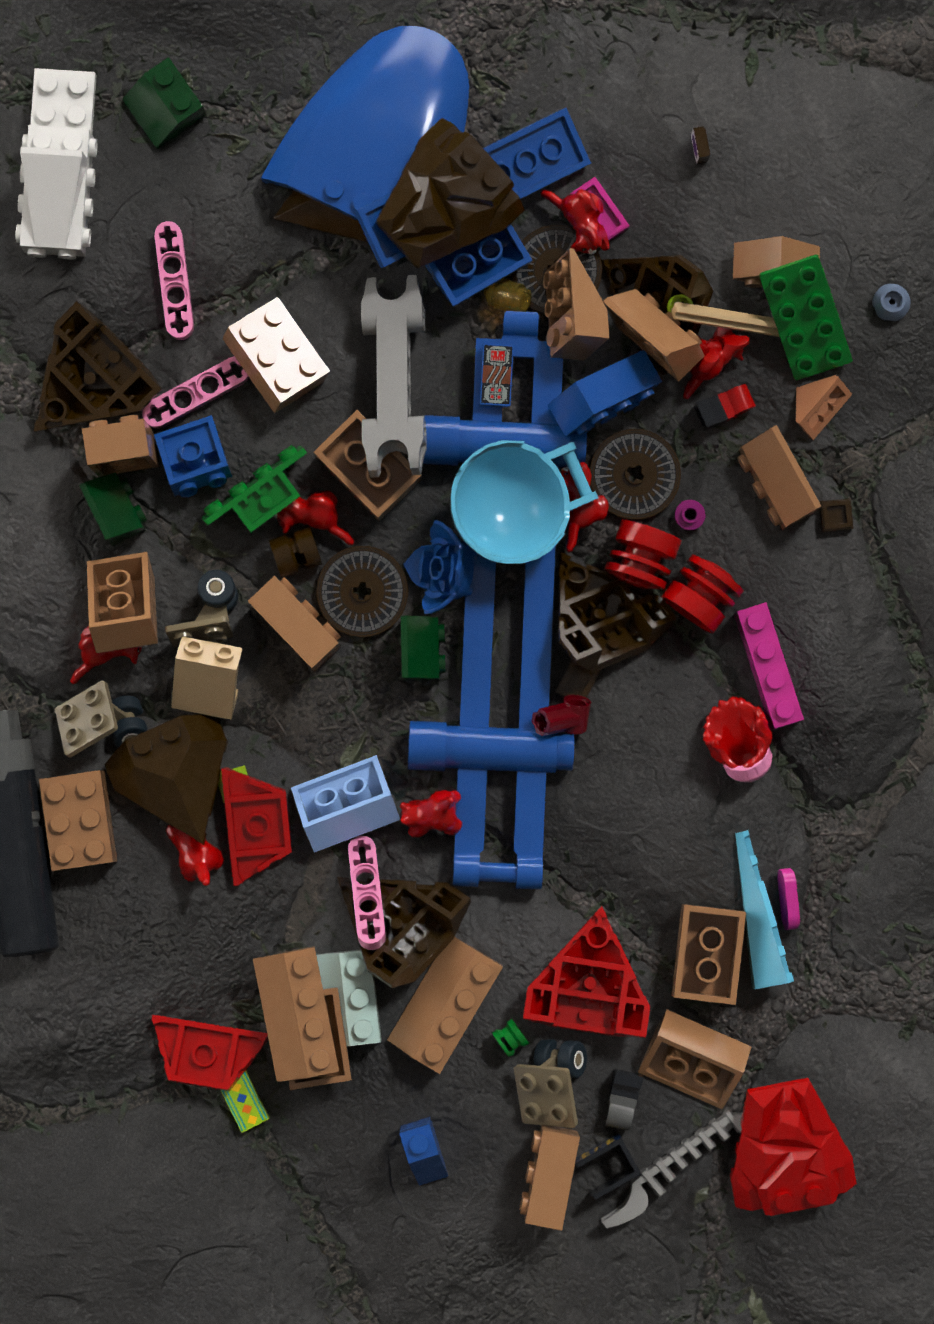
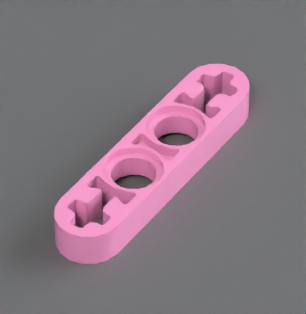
(175, 280)
(199, 397)
(366, 892)

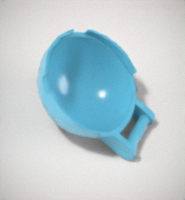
(515, 501)

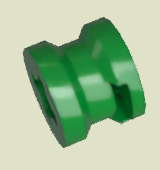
(512, 1035)

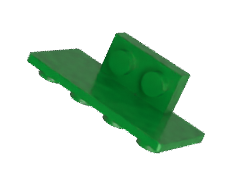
(806, 317)
(262, 496)

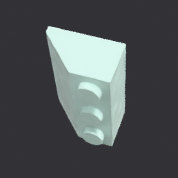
(356, 994)

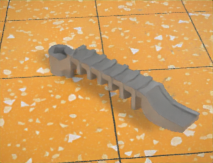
(637, 1198)

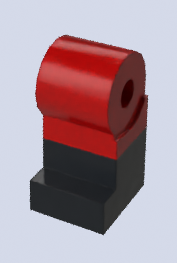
(724, 406)

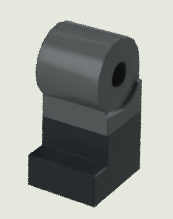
(623, 1099)

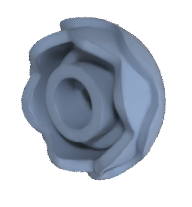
(886, 310)

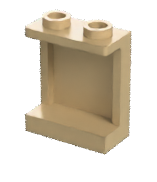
(206, 677)

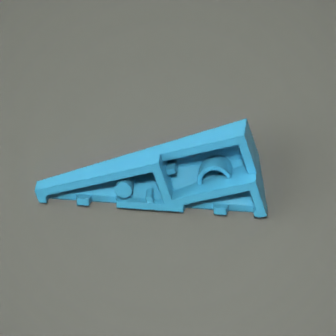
(764, 944)

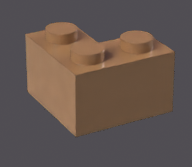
(765, 254)

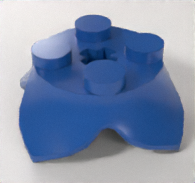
(442, 568)

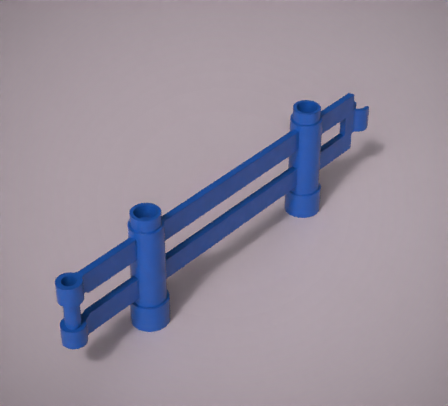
(473, 744)

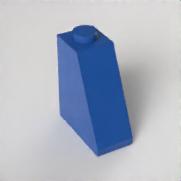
(423, 1151)

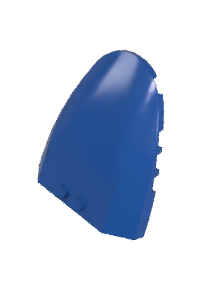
(369, 118)

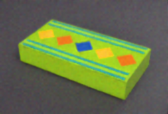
(245, 1104)

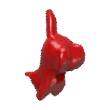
(582, 213)
(718, 352)
(316, 511)
(585, 514)
(92, 659)
(435, 813)
(195, 858)

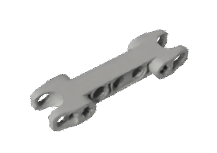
(394, 425)

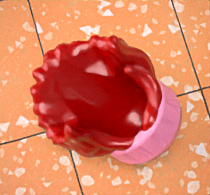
(739, 739)

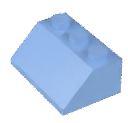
(345, 803)

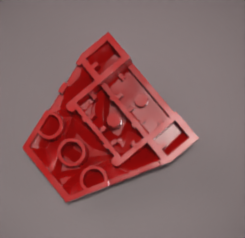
(789, 1151)

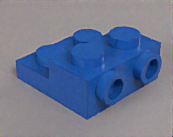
(193, 457)

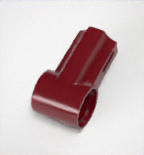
(568, 716)

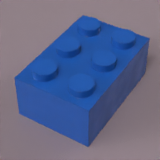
(605, 394)

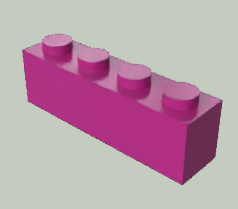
(768, 666)

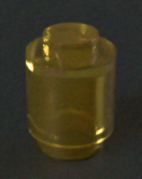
(508, 296)

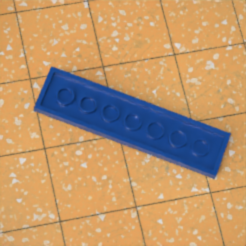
(529, 158)

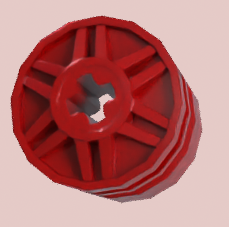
(642, 555)
(703, 592)

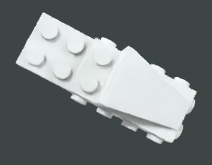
(58, 165)

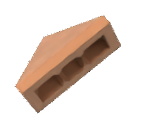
(819, 403)

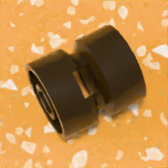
(295, 552)

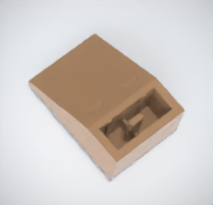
(573, 310)

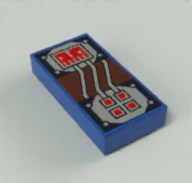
(496, 375)

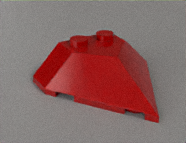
(590, 986)

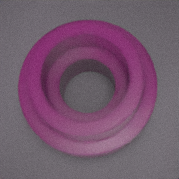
(689, 524)

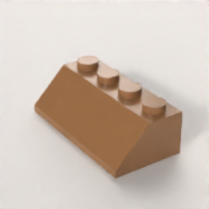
(445, 1004)
(296, 1014)

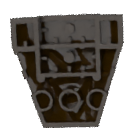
(447, 197)

